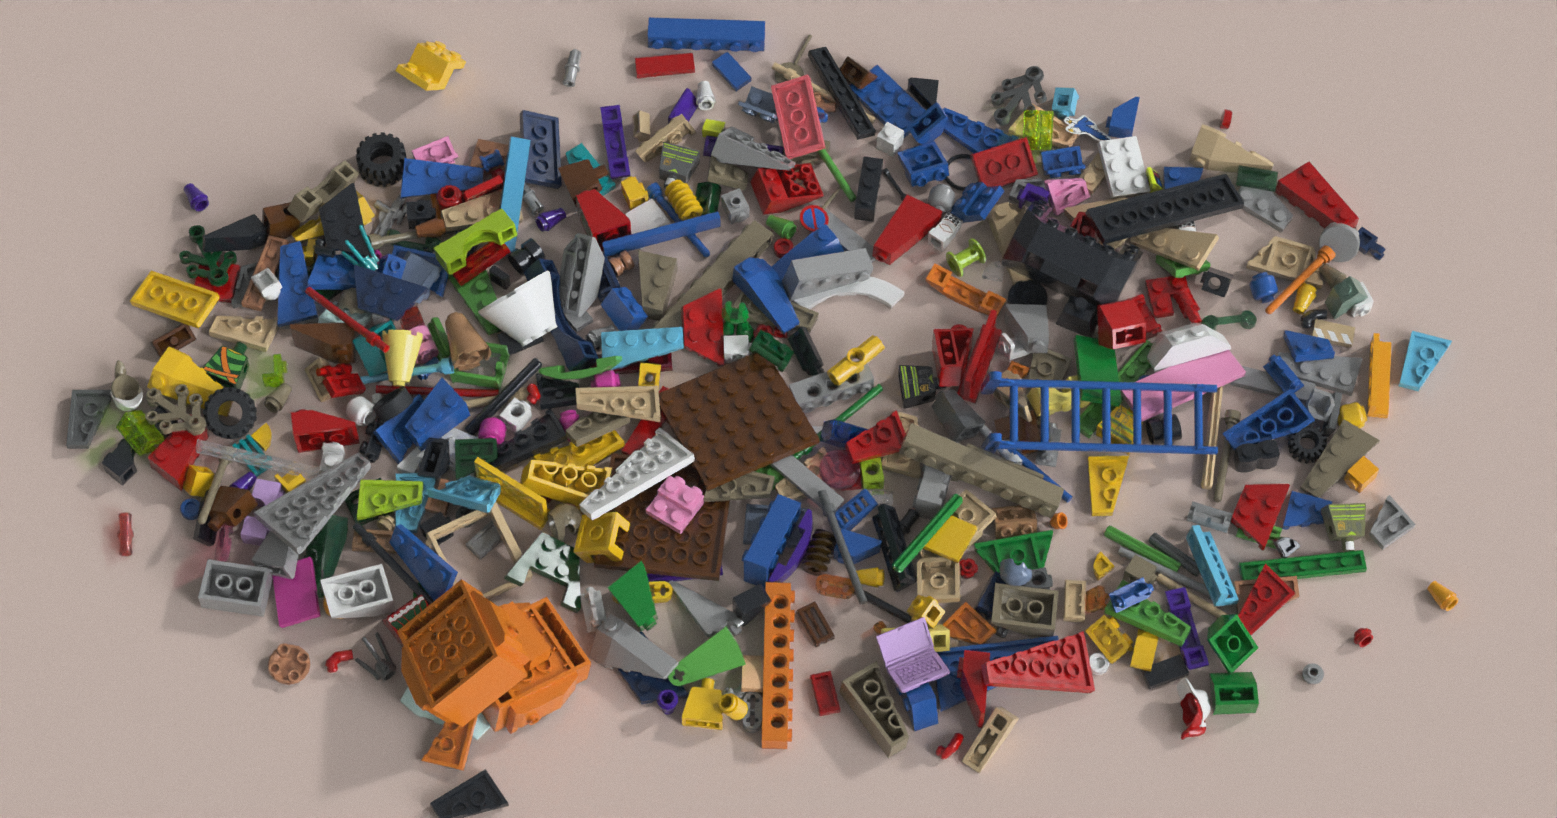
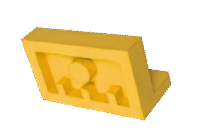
(1110, 638)

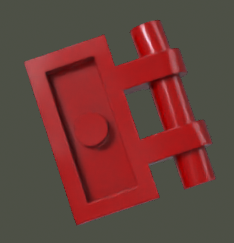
(343, 383)

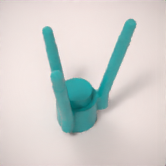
(367, 262)

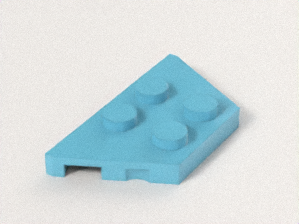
(469, 492)

